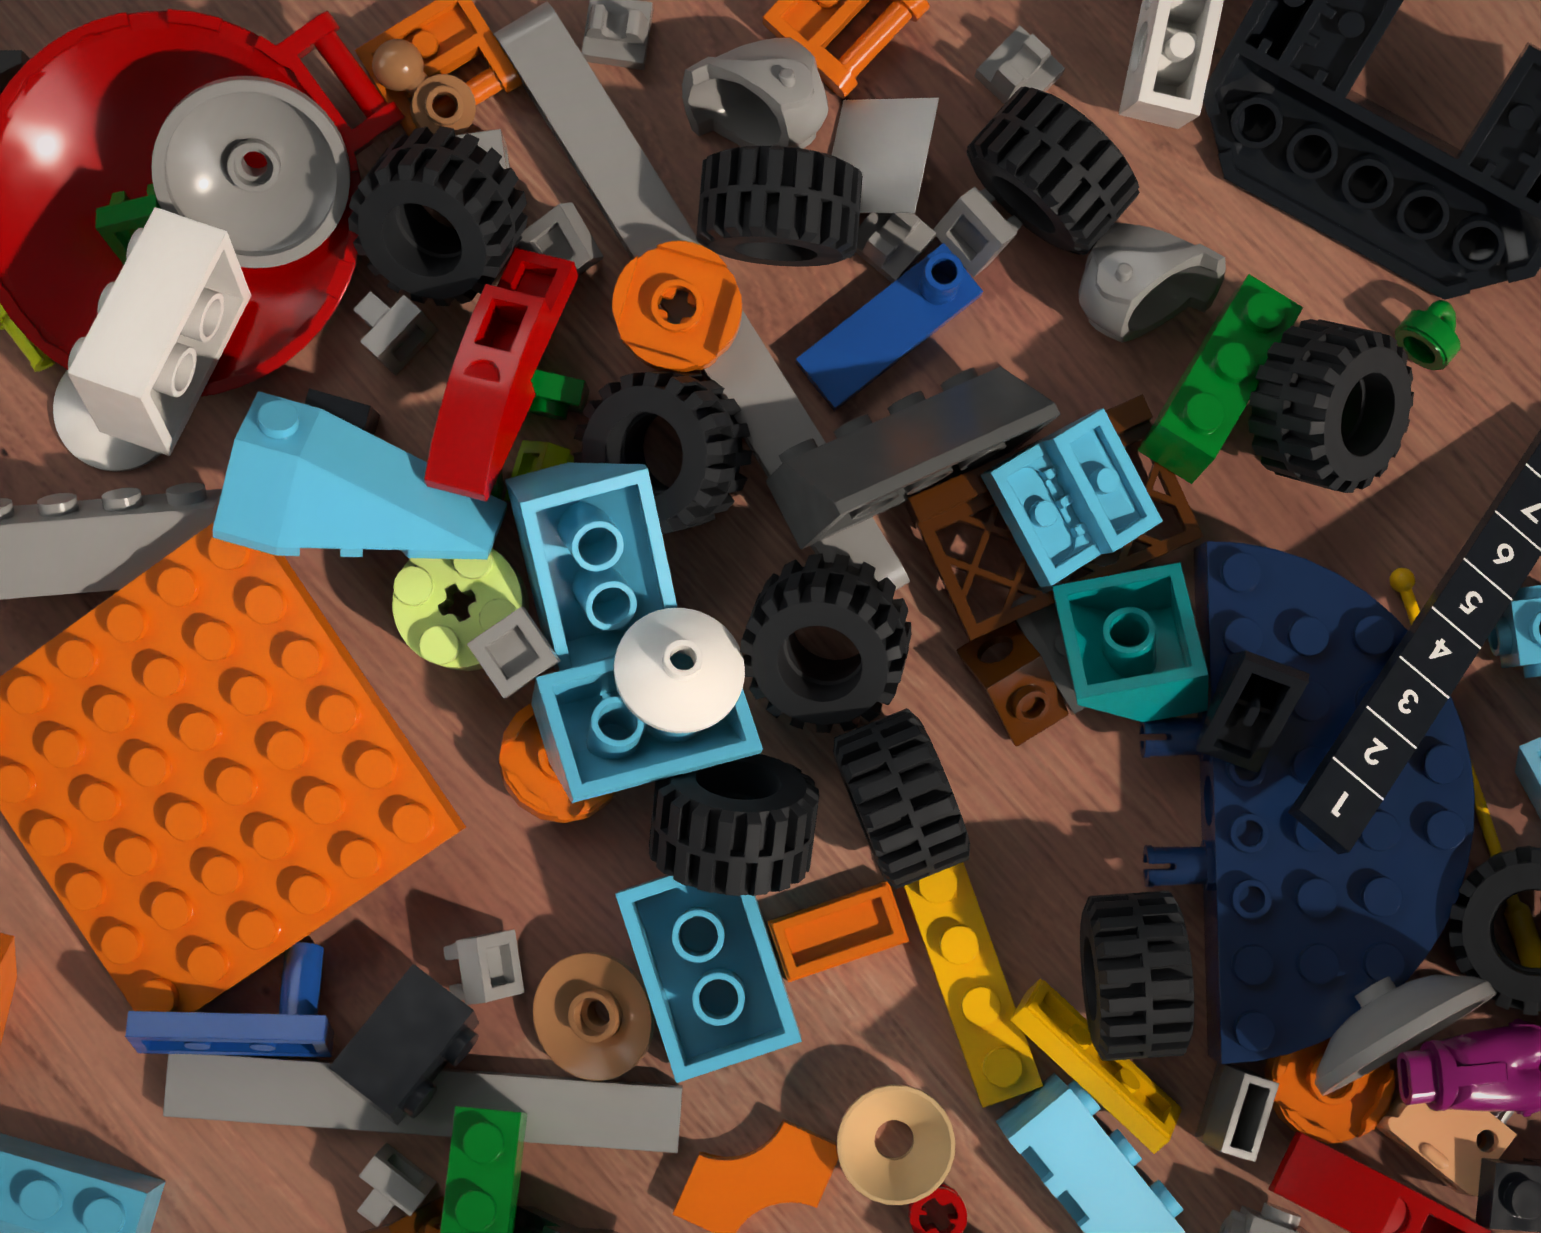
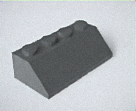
(906, 452)

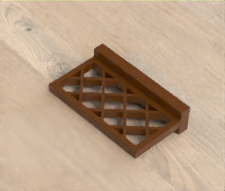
(968, 495)

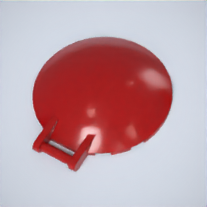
(86, 127)

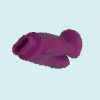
(1476, 1071)

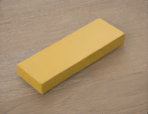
(1114, 1084)

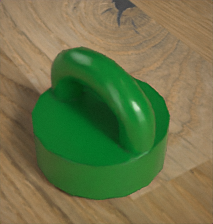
(1430, 336)

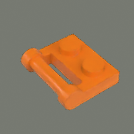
(820, 21)
(447, 37)

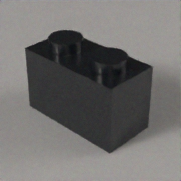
(407, 1046)

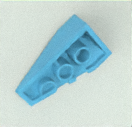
(328, 485)

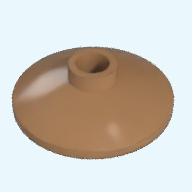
(572, 1029)

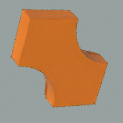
(730, 1189)

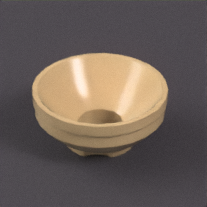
(900, 1178)

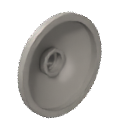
(270, 210)
(1395, 1022)

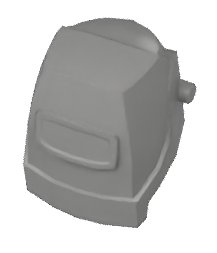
(757, 94)
(1144, 279)

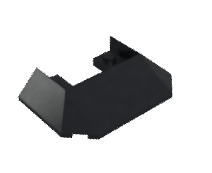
(1361, 172)

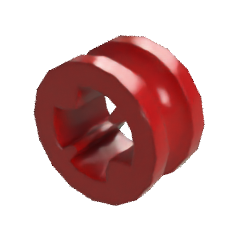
(944, 1195)

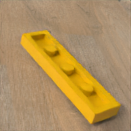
(972, 985)

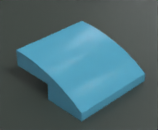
(1071, 497)

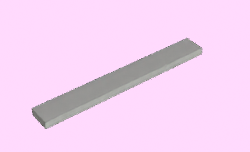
(311, 1096)

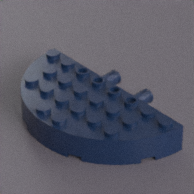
(1284, 914)

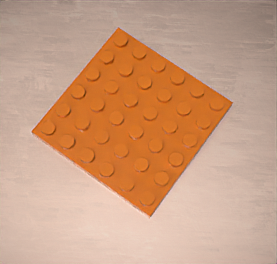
(208, 774)

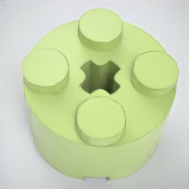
(426, 591)

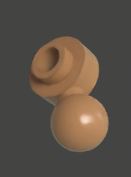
(400, 68)

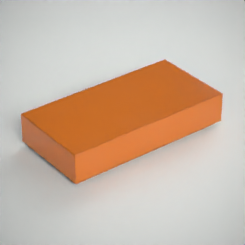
(838, 931)

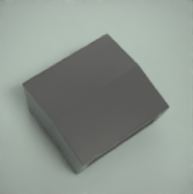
(1236, 1111)

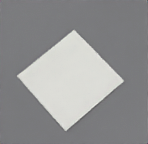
(889, 147)

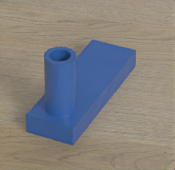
(889, 326)
(292, 1032)

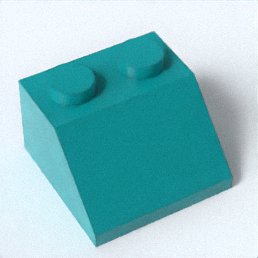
(1134, 644)

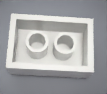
(159, 331)

